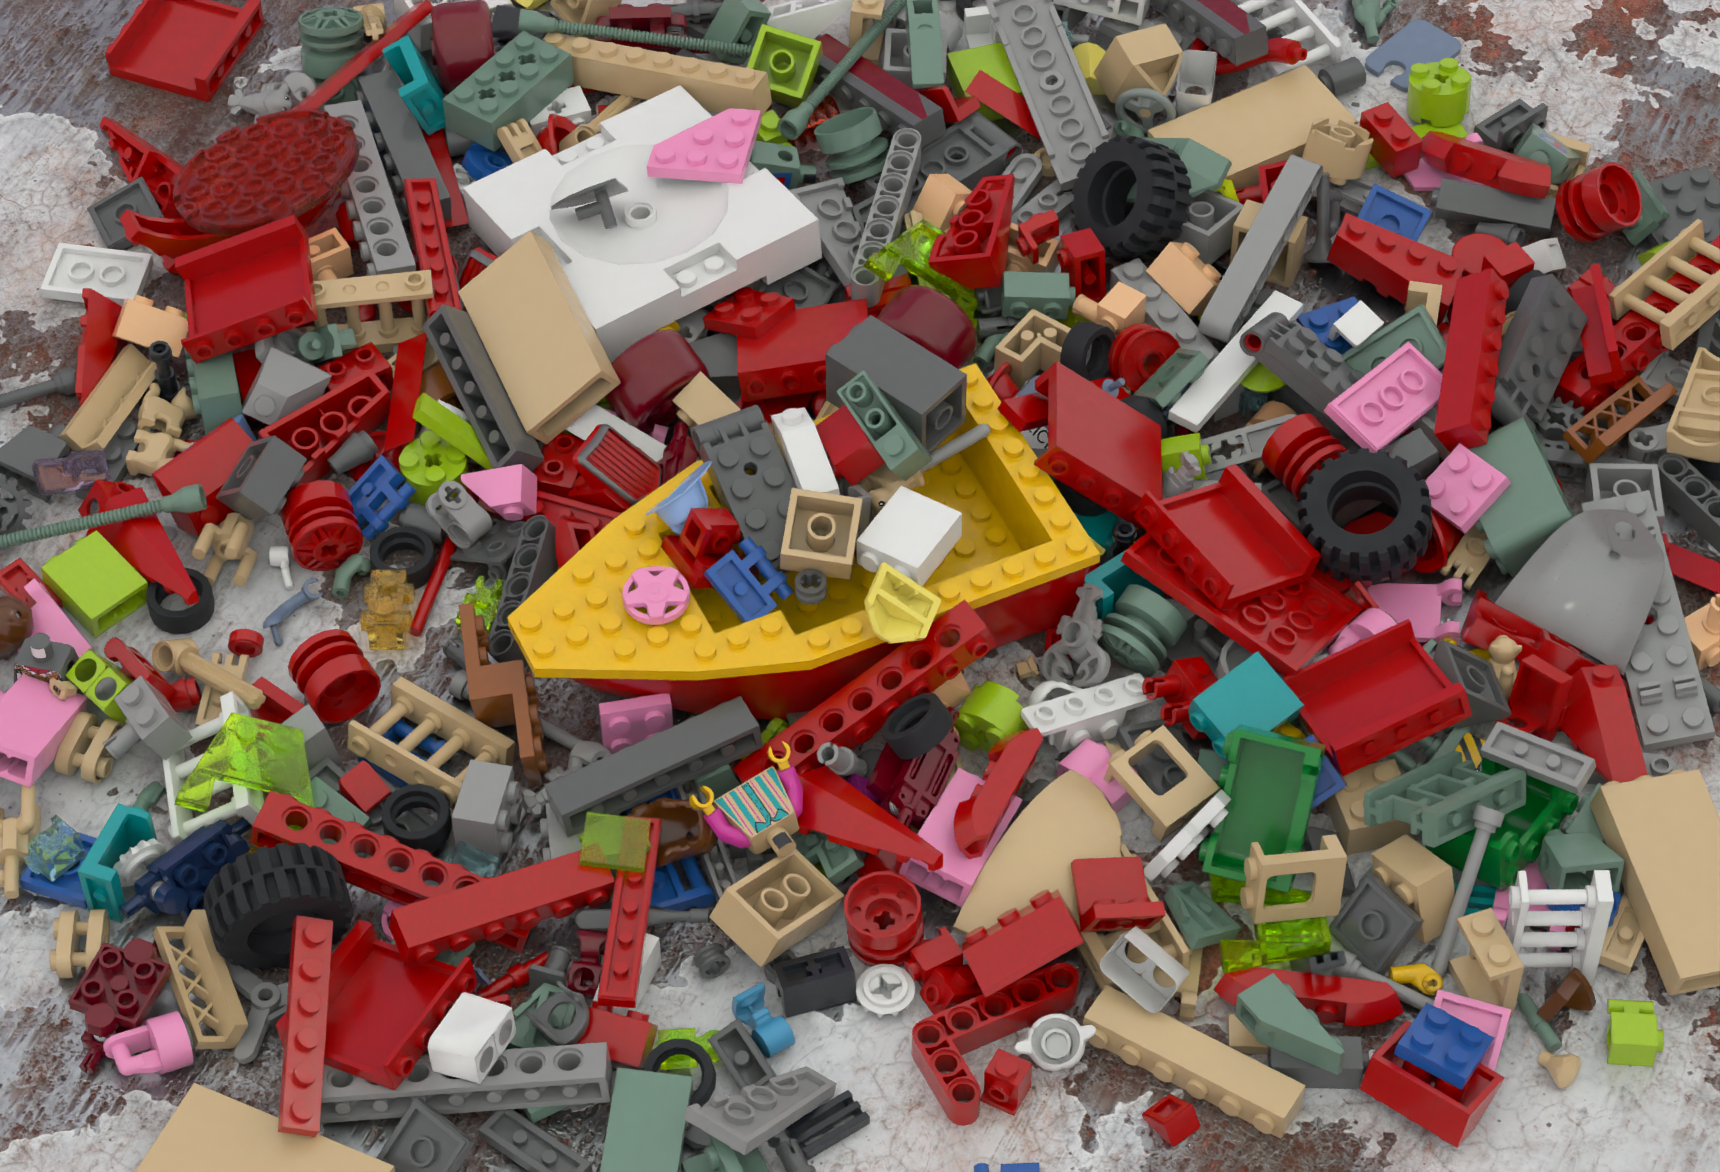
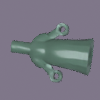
(1371, 16)

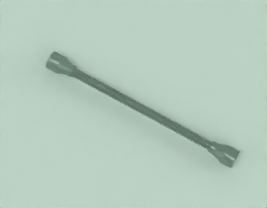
(537, 23)
(796, 120)
(185, 500)

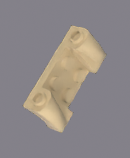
(1696, 418)

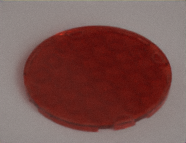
(266, 171)

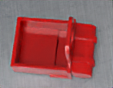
(1538, 698)

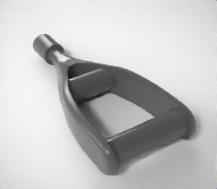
(598, 917)

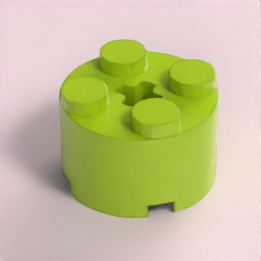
(1439, 92)
(429, 463)
(988, 716)

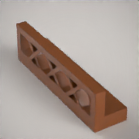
(1618, 425)

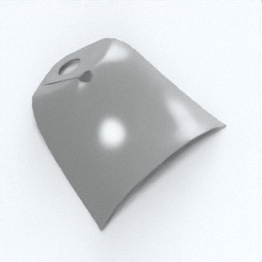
(1585, 594)

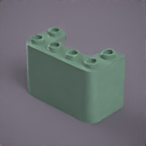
(1530, 505)

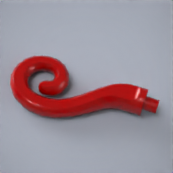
(1279, 50)

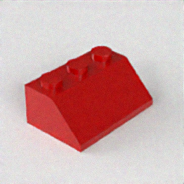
(206, 463)
(1021, 941)
(1426, 1098)

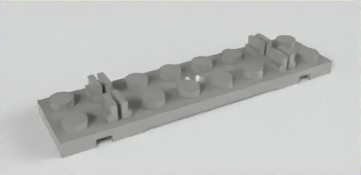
(1062, 111)
(1662, 667)

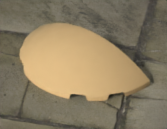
(1036, 852)

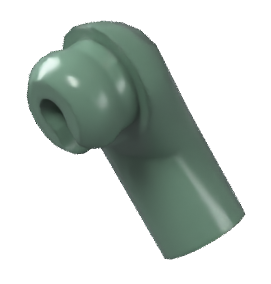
(987, 350)

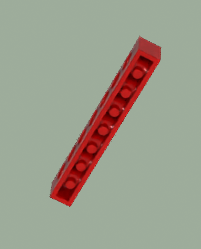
(1637, 344)
(876, 690)
(367, 873)

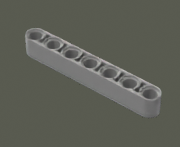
(887, 211)
(1260, 249)

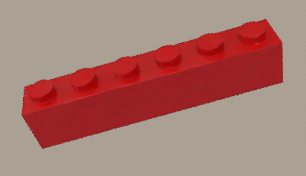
(1471, 360)
(498, 906)

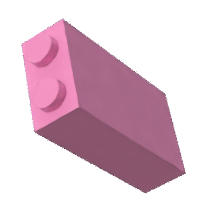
(33, 728)
(958, 872)

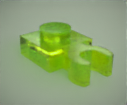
(484, 602)
(684, 1061)

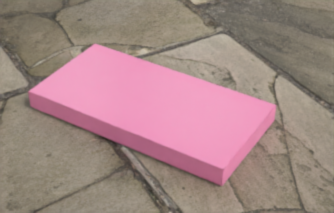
(1388, 399)

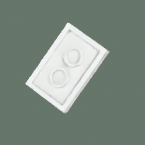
(107, 271)

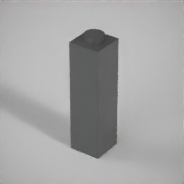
(1477, 203)
(1417, 451)

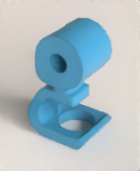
(770, 1032)

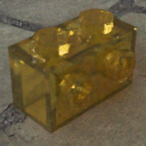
(388, 609)

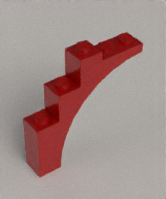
(174, 237)

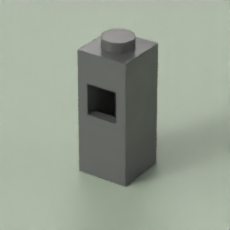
(1354, 1066)

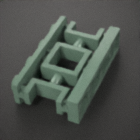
(1443, 797)

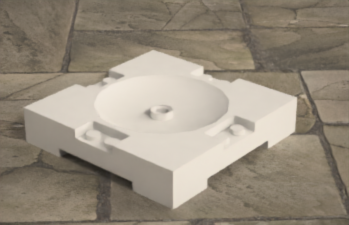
(673, 238)

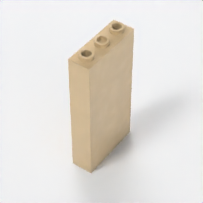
(1259, 123)
(538, 337)
(1670, 870)
(228, 1136)

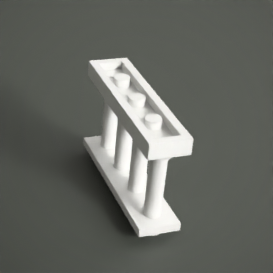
(1309, 28)
(246, 801)
(1587, 939)

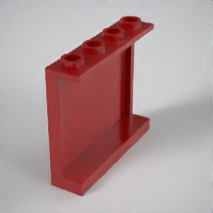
(183, 44)
(247, 288)
(793, 352)
(1099, 443)
(1229, 539)
(1376, 698)
(384, 1009)

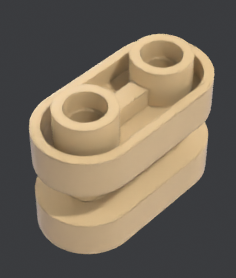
(85, 748)
(67, 932)

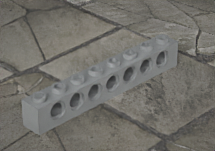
(372, 201)
(515, 1081)

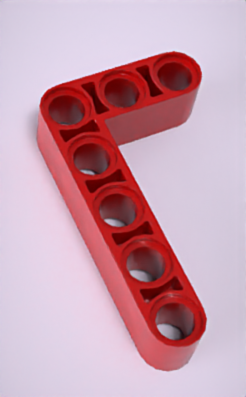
(982, 1030)

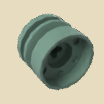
(330, 39)
(853, 144)
(1141, 630)

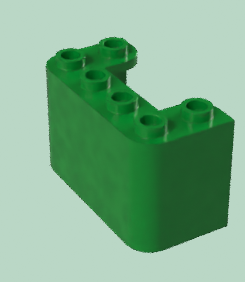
(1271, 801)
(1520, 833)

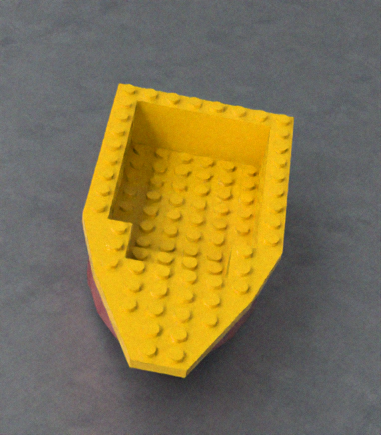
(1012, 565)

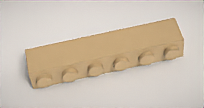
(1195, 1062)

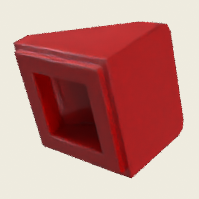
(363, 787)
(1172, 1119)

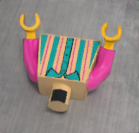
(759, 811)

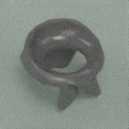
(572, 1033)

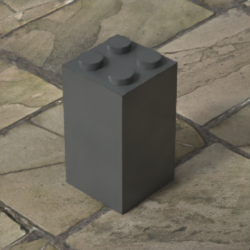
(914, 380)

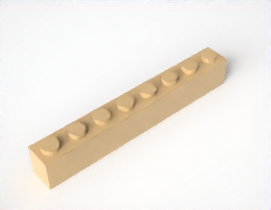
(651, 73)

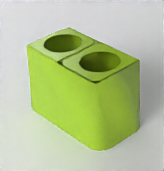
(89, 672)

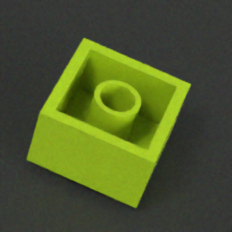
(789, 62)

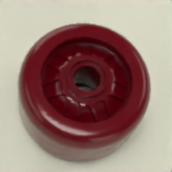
(460, 40)
(932, 323)
(651, 377)

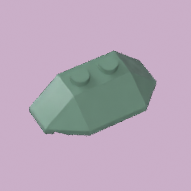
(1204, 166)

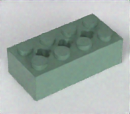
(507, 88)

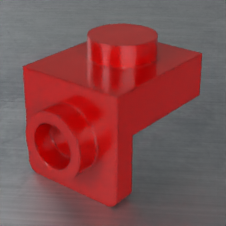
(1036, 231)
(949, 987)

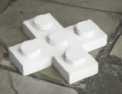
(1188, 837)

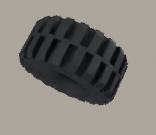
(1159, 201)
(1361, 478)
(261, 893)

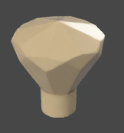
(1562, 1068)

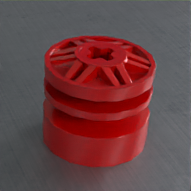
(1599, 202)
(1298, 449)
(321, 525)
(334, 676)
(883, 918)

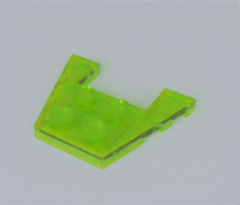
(913, 252)
(251, 756)
(1274, 940)

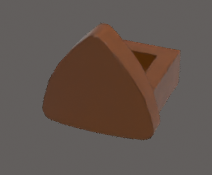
(1570, 992)

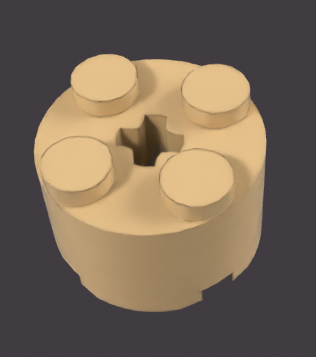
(1339, 149)

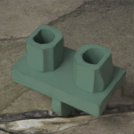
(325, 343)

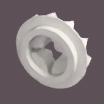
(134, 862)
(895, 980)

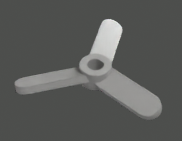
(257, 1019)

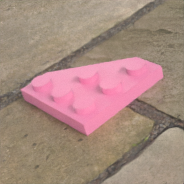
(709, 150)

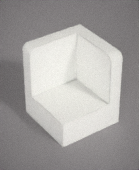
(979, 27)
(1546, 255)
(1356, 325)

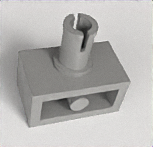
(149, 720)

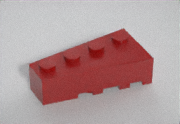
(1393, 261)
(330, 420)

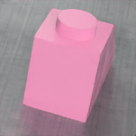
(506, 490)

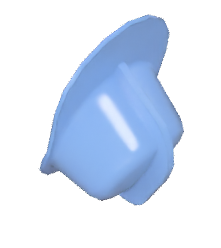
(687, 495)

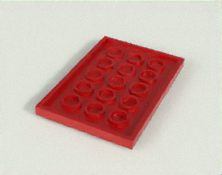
(1283, 626)

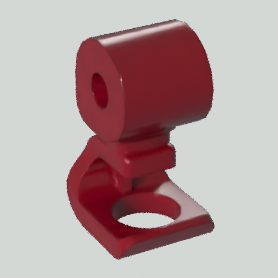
(586, 973)

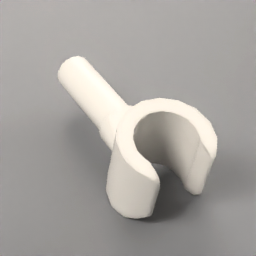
(280, 557)

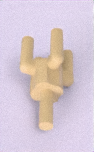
(229, 543)
(14, 837)

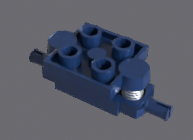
(182, 874)

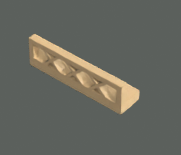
(110, 401)
(211, 984)

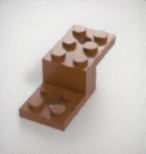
(503, 694)

